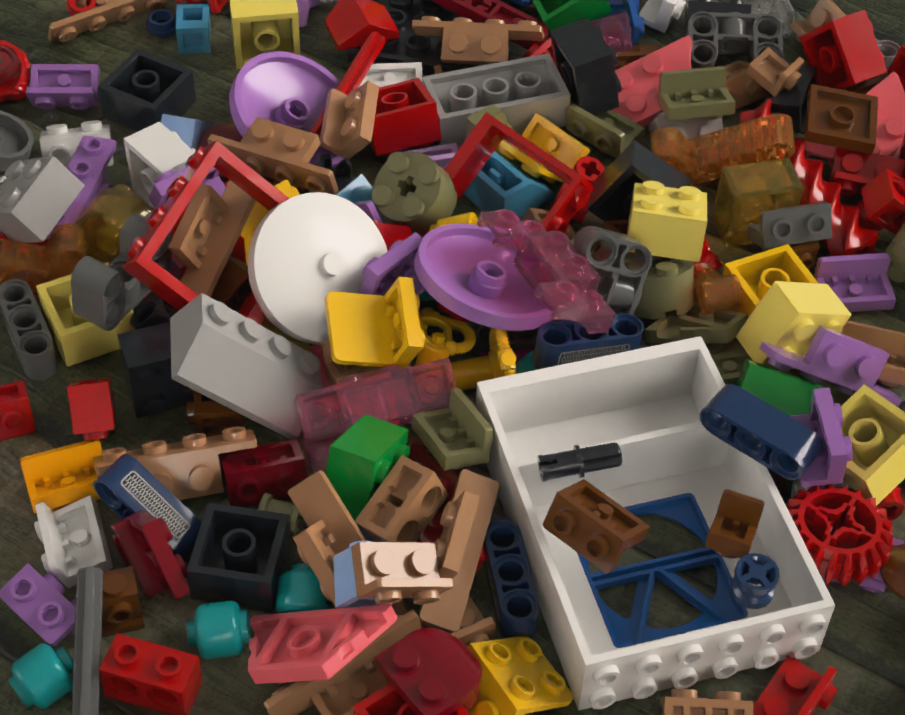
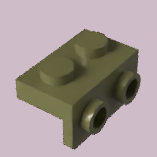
(695, 94)
(606, 131)
(455, 434)

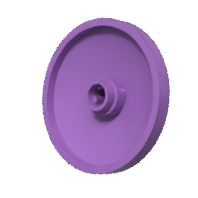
(282, 90)
(477, 279)

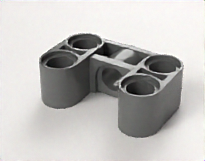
(732, 35)
(620, 281)
(108, 292)

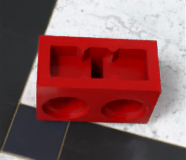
(885, 200)
(92, 408)
(151, 675)

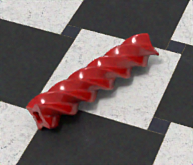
(847, 235)

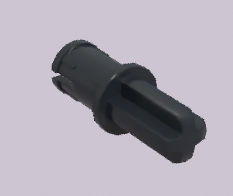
(579, 461)

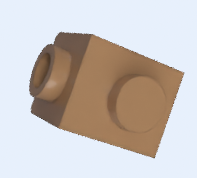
(774, 72)

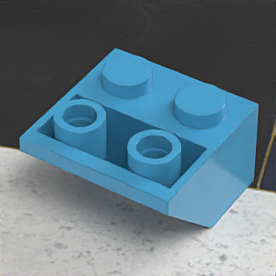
(508, 187)

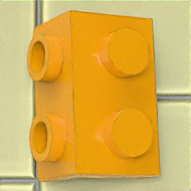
(62, 474)

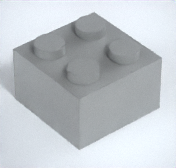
(35, 198)

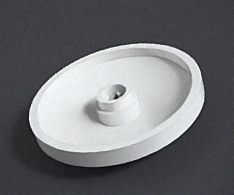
(304, 253)

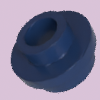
(161, 23)

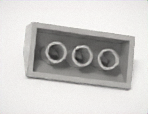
(514, 86)
(241, 364)

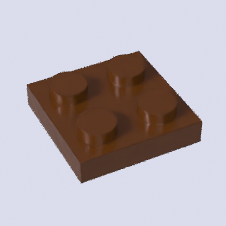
(841, 119)

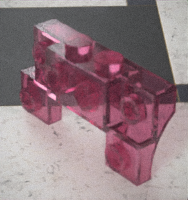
(552, 269)
(389, 396)

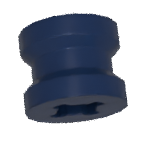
(755, 570)

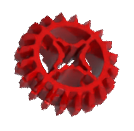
(842, 532)

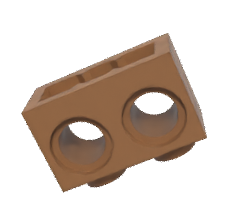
(402, 504)

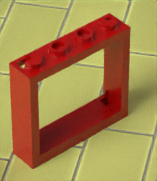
(482, 144)
(164, 217)

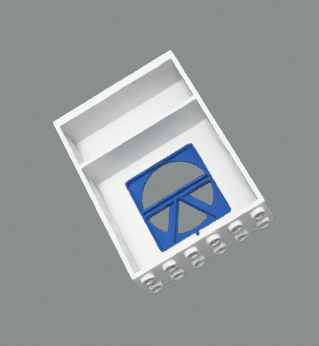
(668, 470)

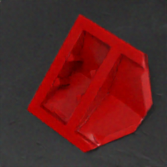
(354, 21)

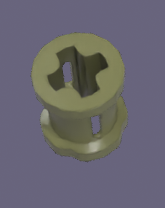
(270, 504)

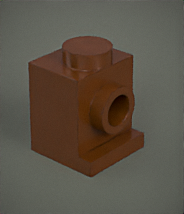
(120, 602)

